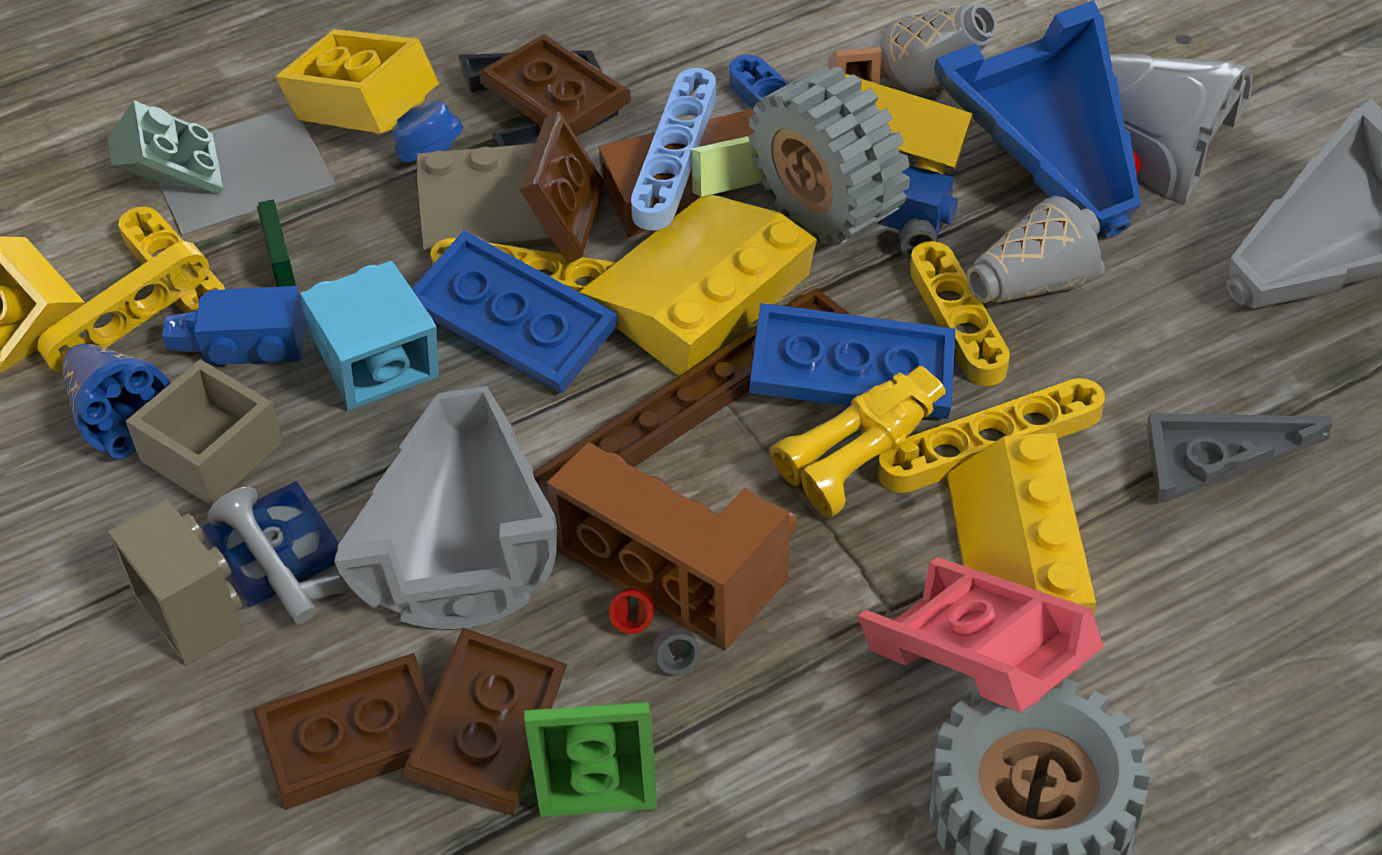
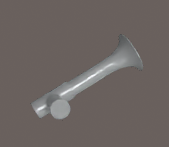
(237, 512)

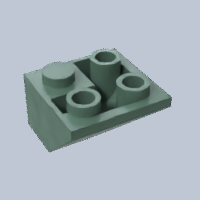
(165, 149)

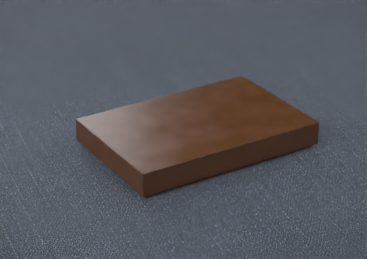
(552, 79)
(562, 186)
(476, 722)
(344, 730)

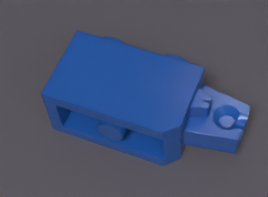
(241, 326)

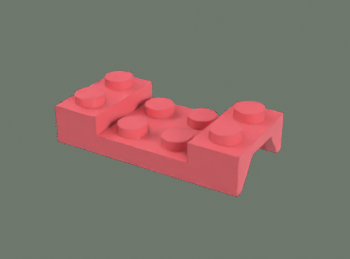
(991, 629)

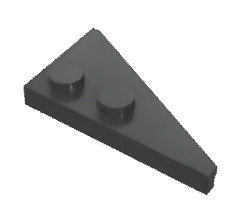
(1209, 448)

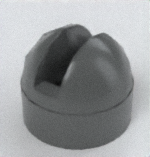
(922, 228)
(687, 645)

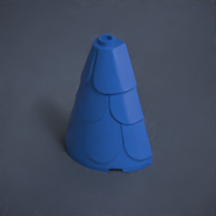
(1055, 113)

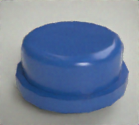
(425, 130)

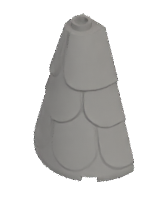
(1175, 112)
(1323, 226)
(453, 522)

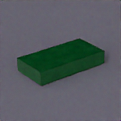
(275, 244)

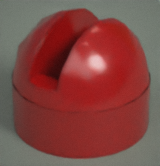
(620, 610)

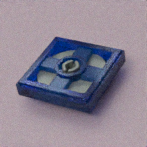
(292, 530)

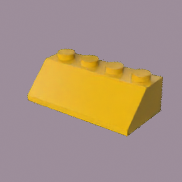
(1020, 517)

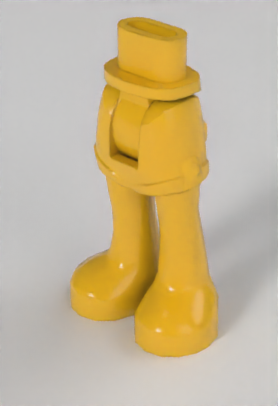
(882, 414)

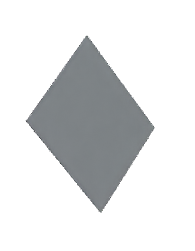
(257, 163)

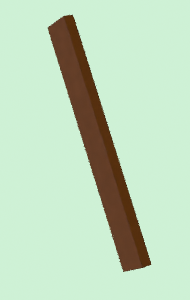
(680, 403)

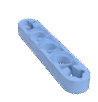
(673, 161)

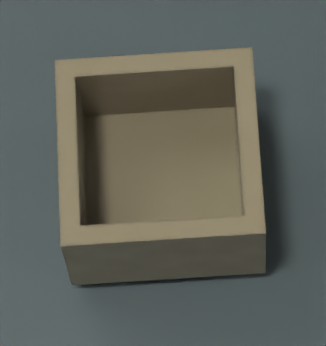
(205, 431)
(178, 580)

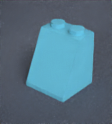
(372, 334)

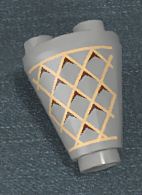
(916, 41)
(1041, 254)

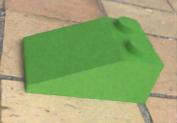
(592, 759)

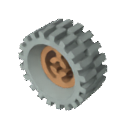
(829, 155)
(989, 767)

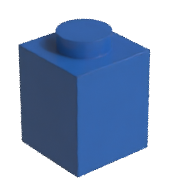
(926, 199)

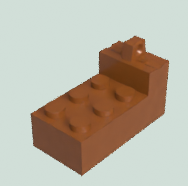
(643, 535)

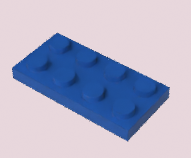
(514, 311)
(844, 355)

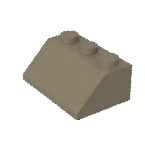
(477, 194)

